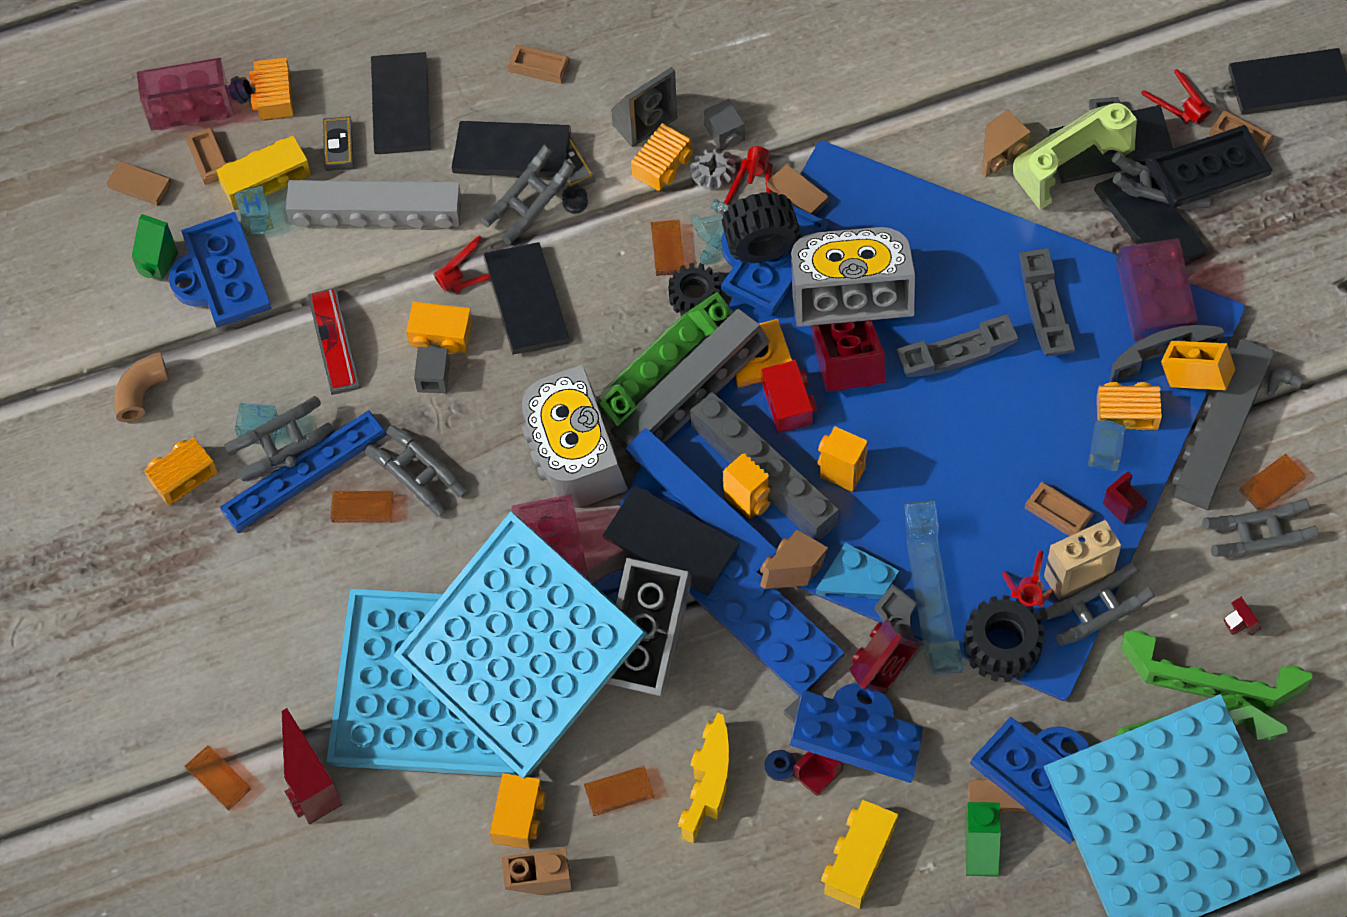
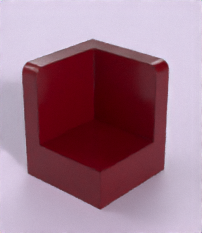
(1123, 499)
(817, 771)

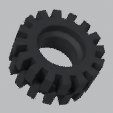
(689, 277)

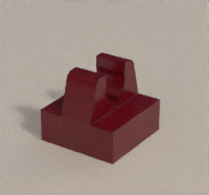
(1242, 618)

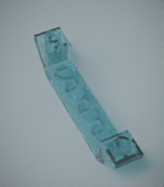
(930, 590)

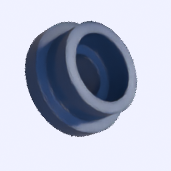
(240, 89)
(780, 774)

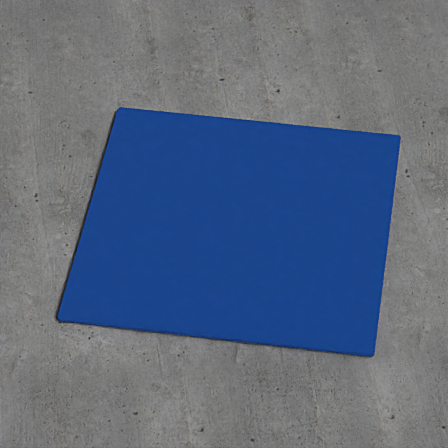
(972, 433)

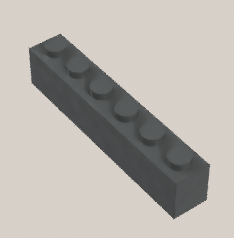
(694, 379)
(1222, 426)
(788, 488)

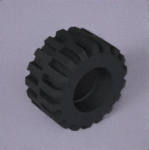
(761, 227)
(1009, 616)

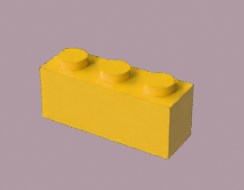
(265, 168)
(859, 853)

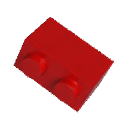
(787, 396)

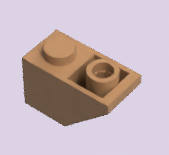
(1003, 141)
(794, 562)
(537, 872)

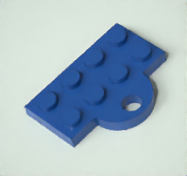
(219, 271)
(767, 282)
(857, 732)
(1016, 762)

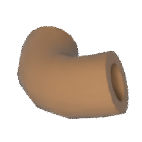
(135, 383)

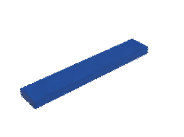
(309, 468)
(699, 497)

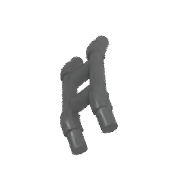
(1144, 188)
(511, 196)
(263, 433)
(417, 484)
(1272, 517)
(1104, 590)

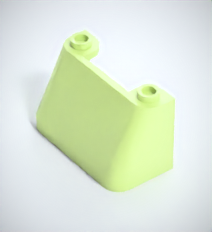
(1106, 127)

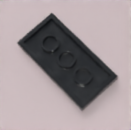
(1289, 81)
(400, 103)
(1150, 139)
(508, 147)
(1208, 166)
(1149, 219)
(526, 298)
(671, 539)

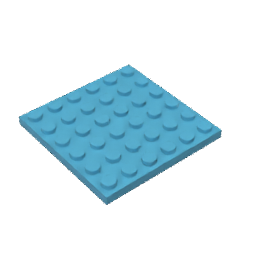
(519, 645)
(383, 710)
(1172, 816)

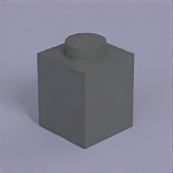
(724, 125)
(432, 369)

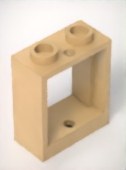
(1079, 564)

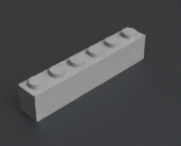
(373, 203)

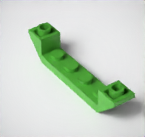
(650, 366)
(1194, 680)
(1258, 721)

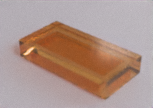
(667, 247)
(1272, 482)
(362, 506)
(217, 777)
(619, 790)

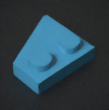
(857, 575)

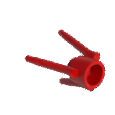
(1195, 107)
(755, 164)
(449, 275)
(1030, 588)

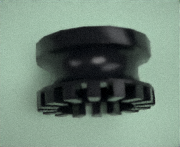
(572, 192)

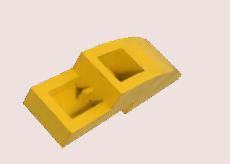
(712, 769)

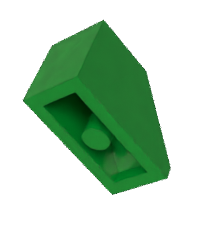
(153, 248)
(982, 838)

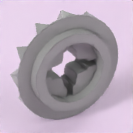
(723, 173)

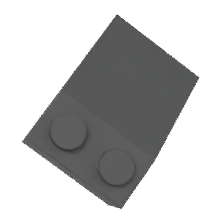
(646, 108)

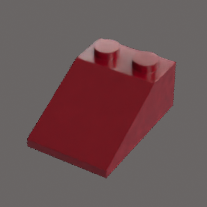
(848, 355)
(884, 657)
(309, 785)

